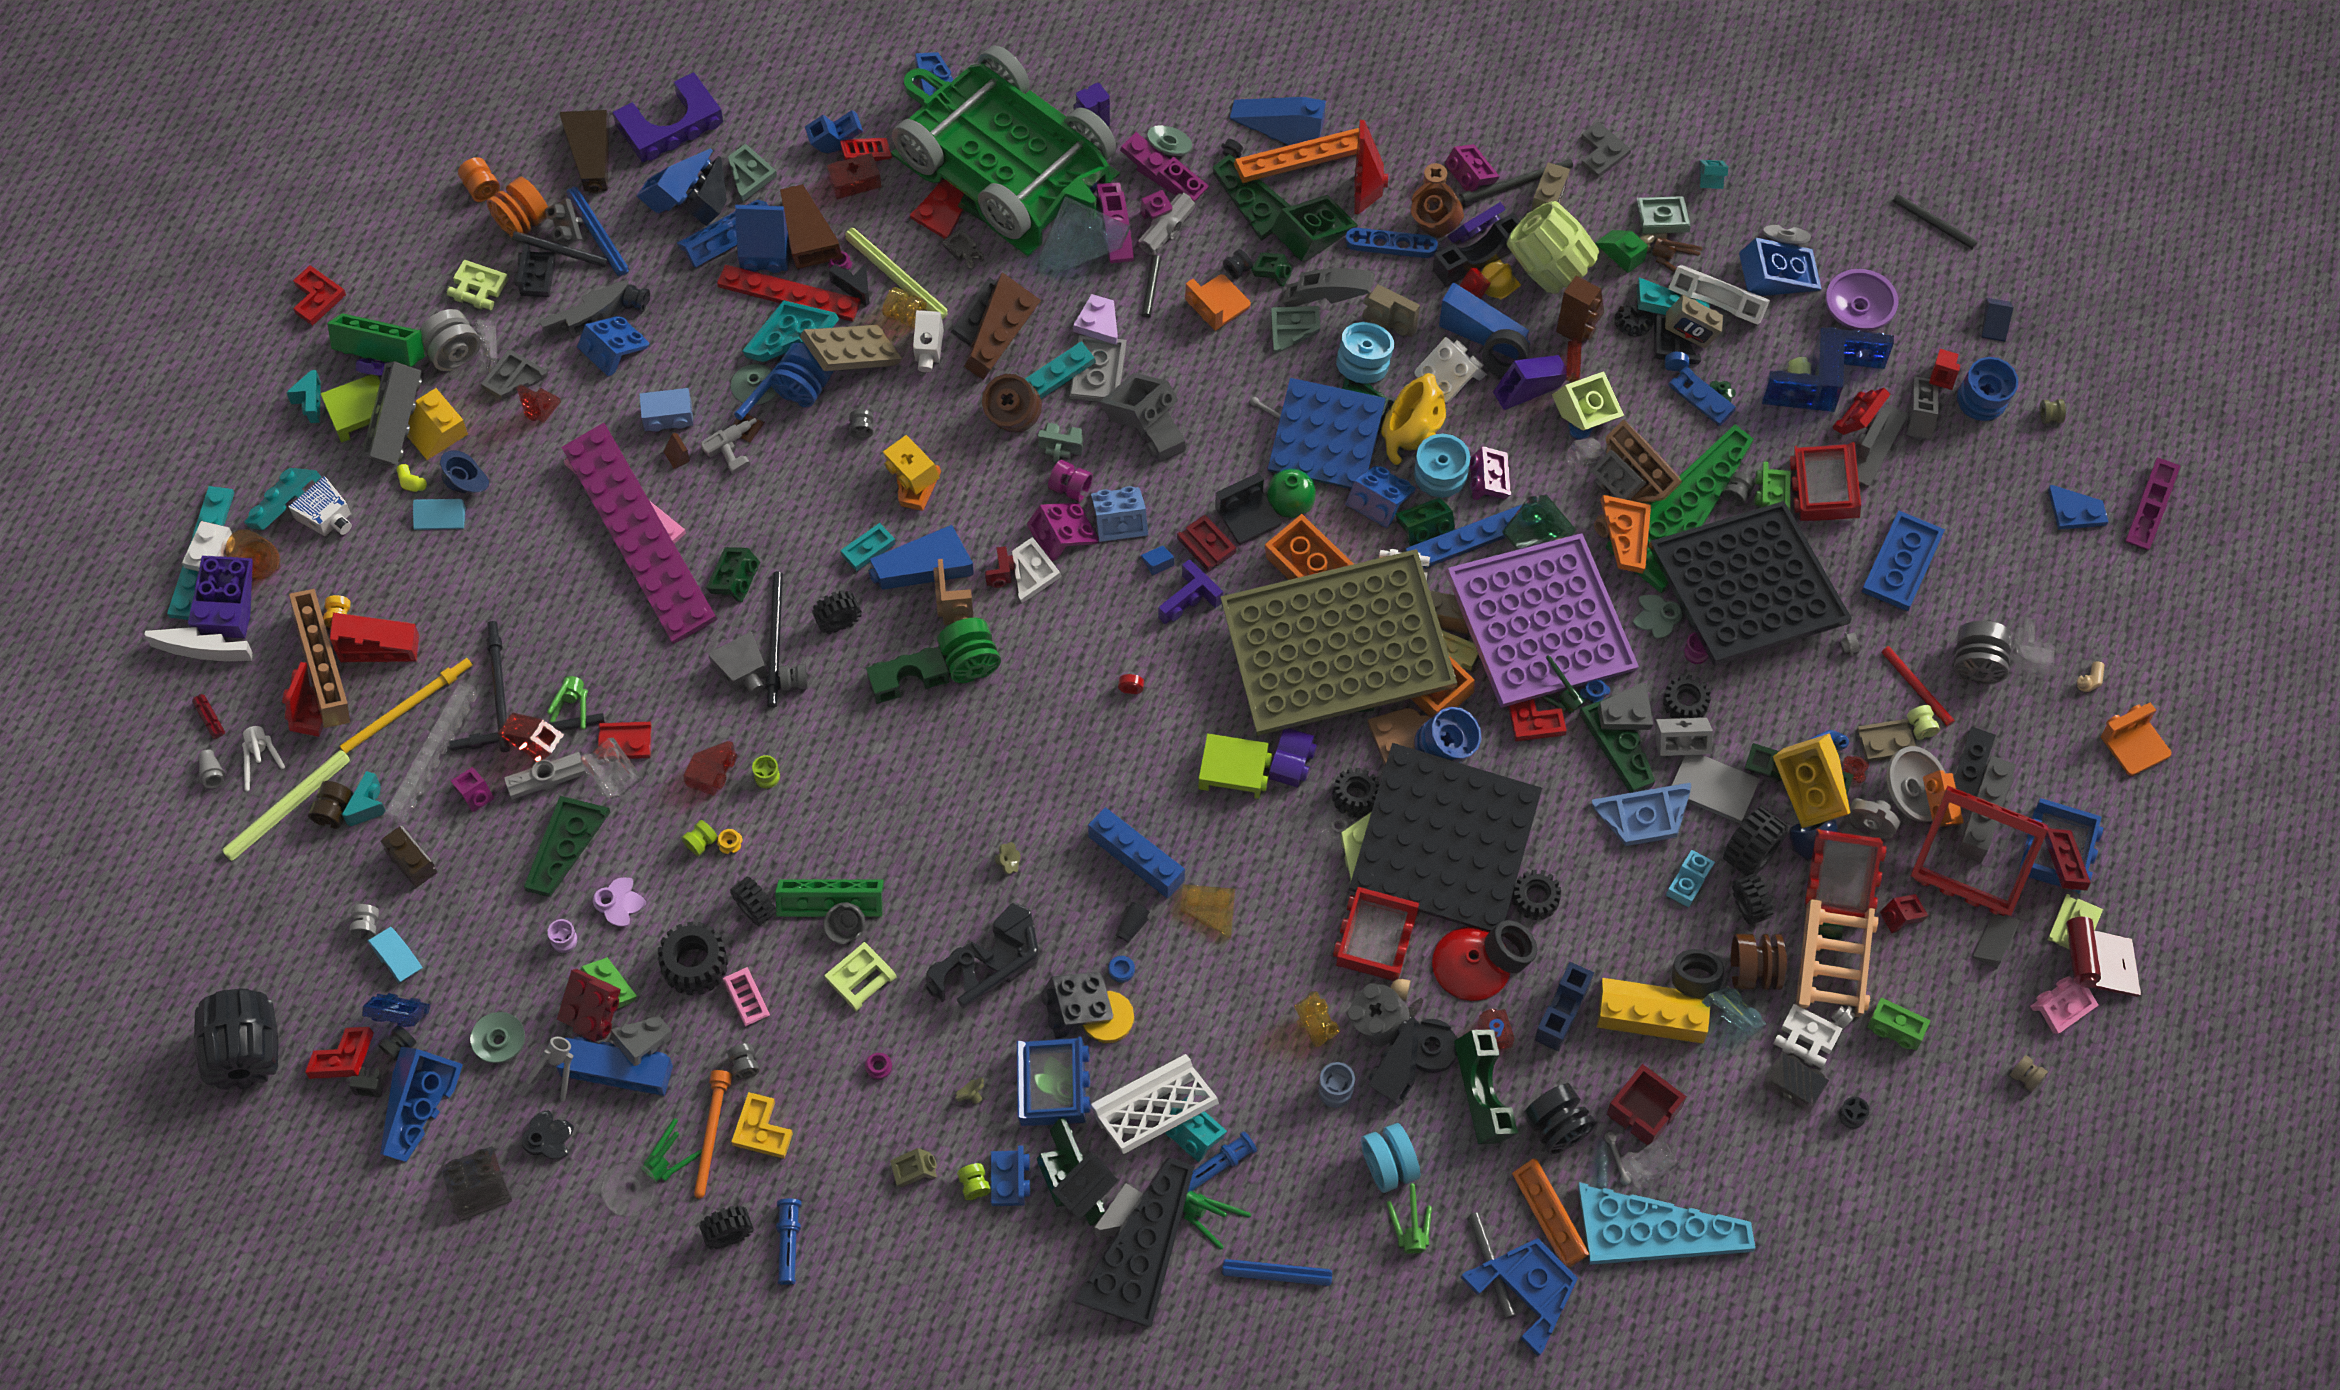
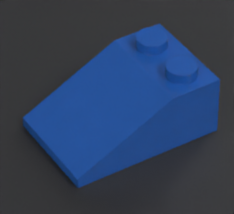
(762, 238)
(1778, 268)

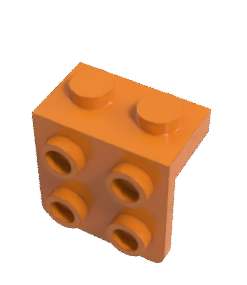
(1216, 301)
(2135, 740)

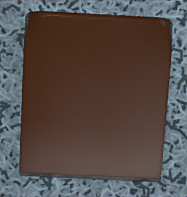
(751, 433)
(676, 451)

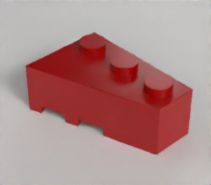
(373, 639)

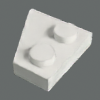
(1033, 569)

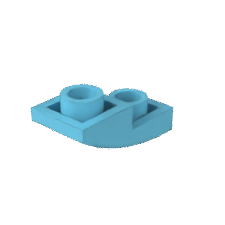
(1690, 878)
(395, 954)

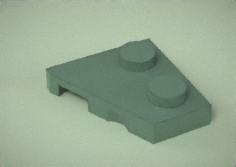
(749, 171)

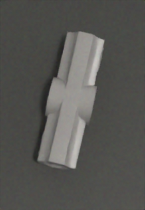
(1166, 225)
(531, 781)

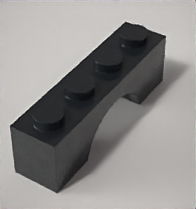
(1455, 262)

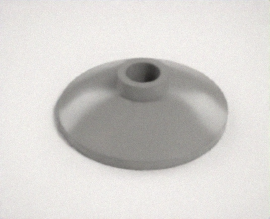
(1788, 236)

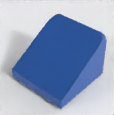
(1158, 560)

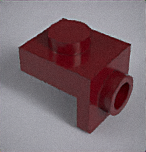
(1000, 577)

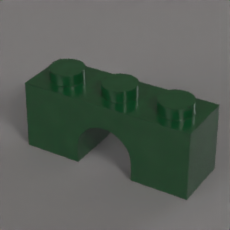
(926, 665)

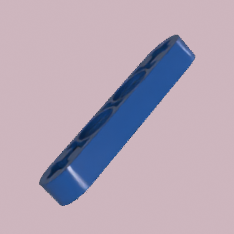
(1391, 239)

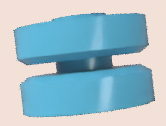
(1365, 352)
(1442, 465)
(1390, 1157)

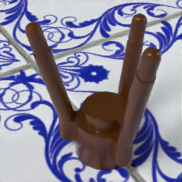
(1666, 249)

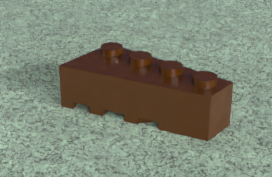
(1002, 320)

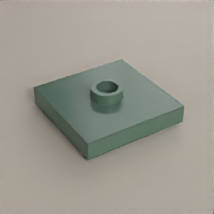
(1663, 215)

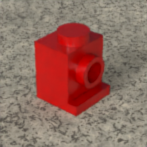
(1945, 369)

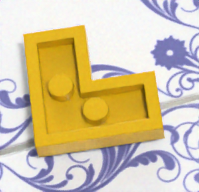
(755, 1132)

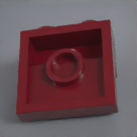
(589, 1005)

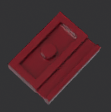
(1206, 543)

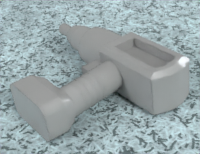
(723, 442)

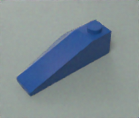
(415, 1092)

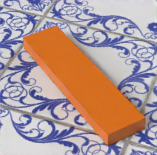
(1550, 1213)

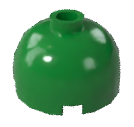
(1291, 493)

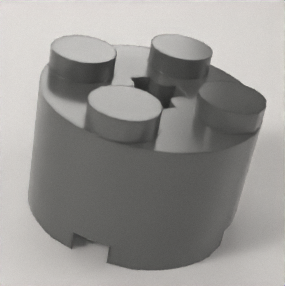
(1378, 1014)

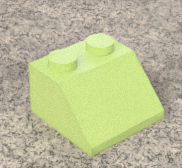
(1588, 402)

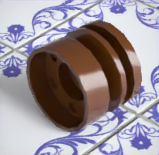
(1763, 961)

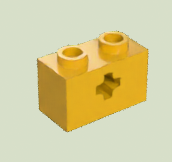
(910, 464)

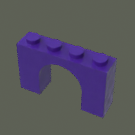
(651, 140)

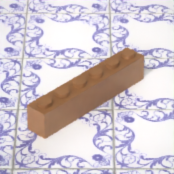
(319, 658)

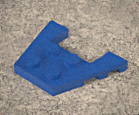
(1536, 1279)

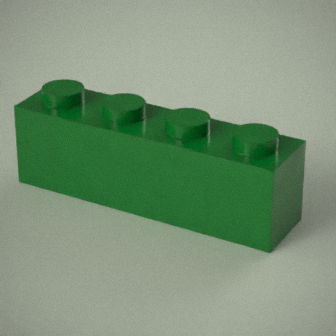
(376, 340)

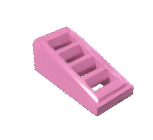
(735, 978)

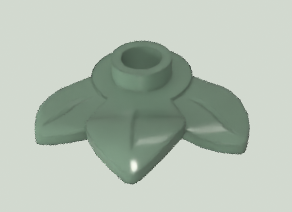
(1654, 615)

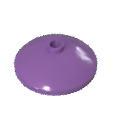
(1864, 290)

